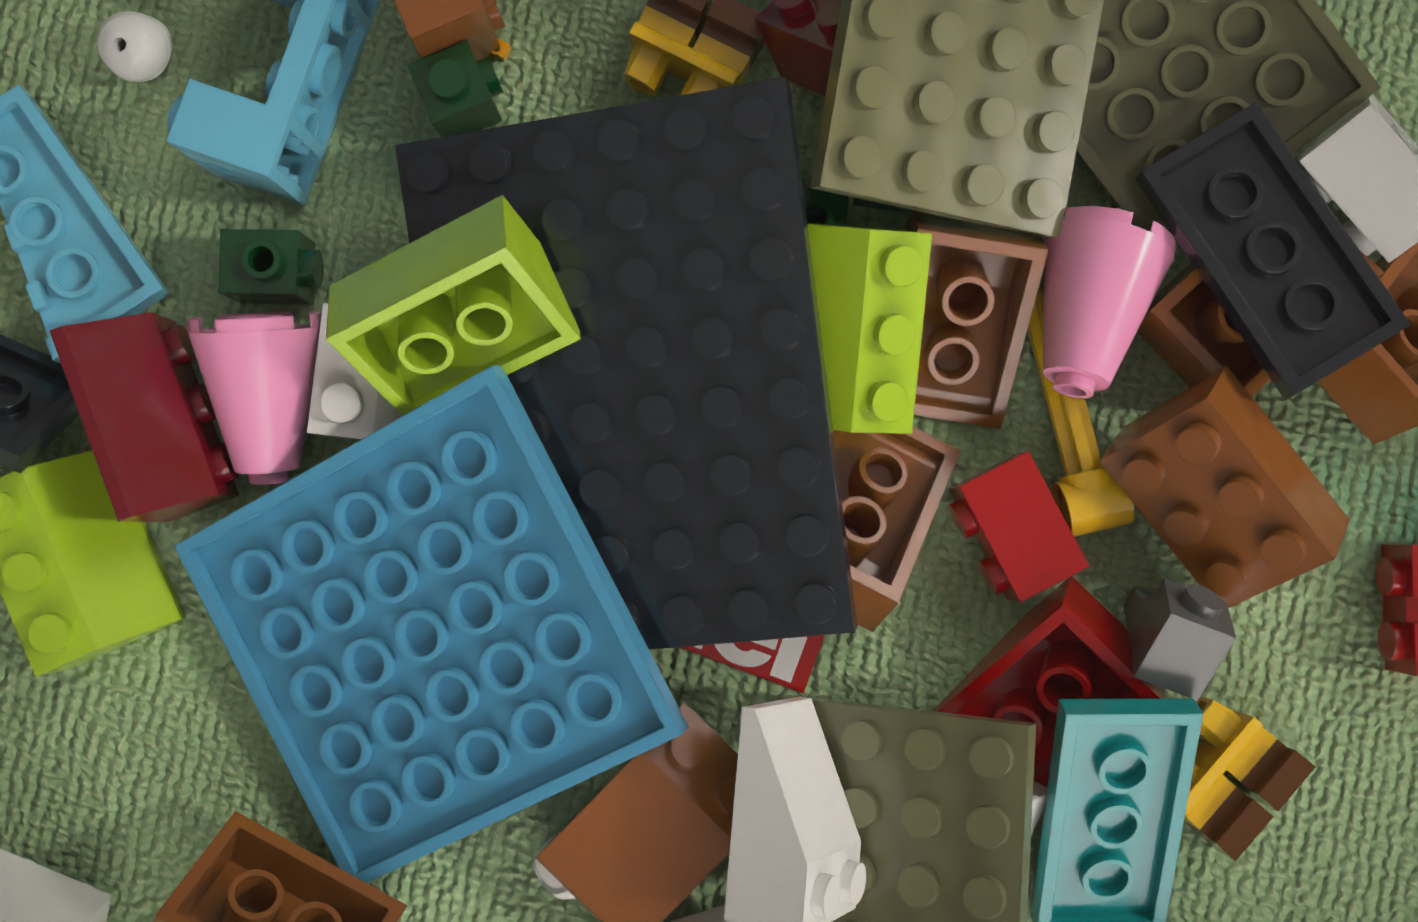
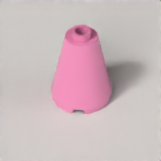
(1097, 294)
(259, 387)

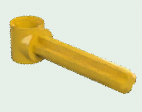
(1088, 492)

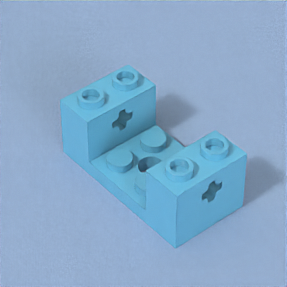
(282, 142)

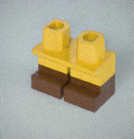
(694, 40)
(1252, 760)

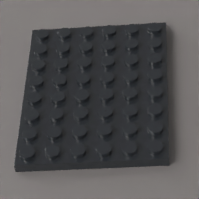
(699, 375)

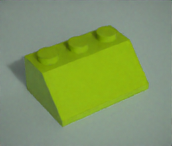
(451, 308)
(870, 322)
(72, 570)

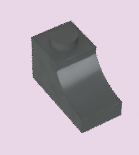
(1178, 636)

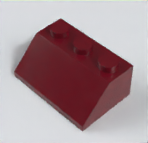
(146, 416)

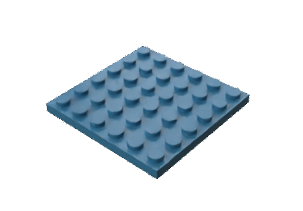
(430, 630)

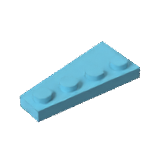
(64, 232)

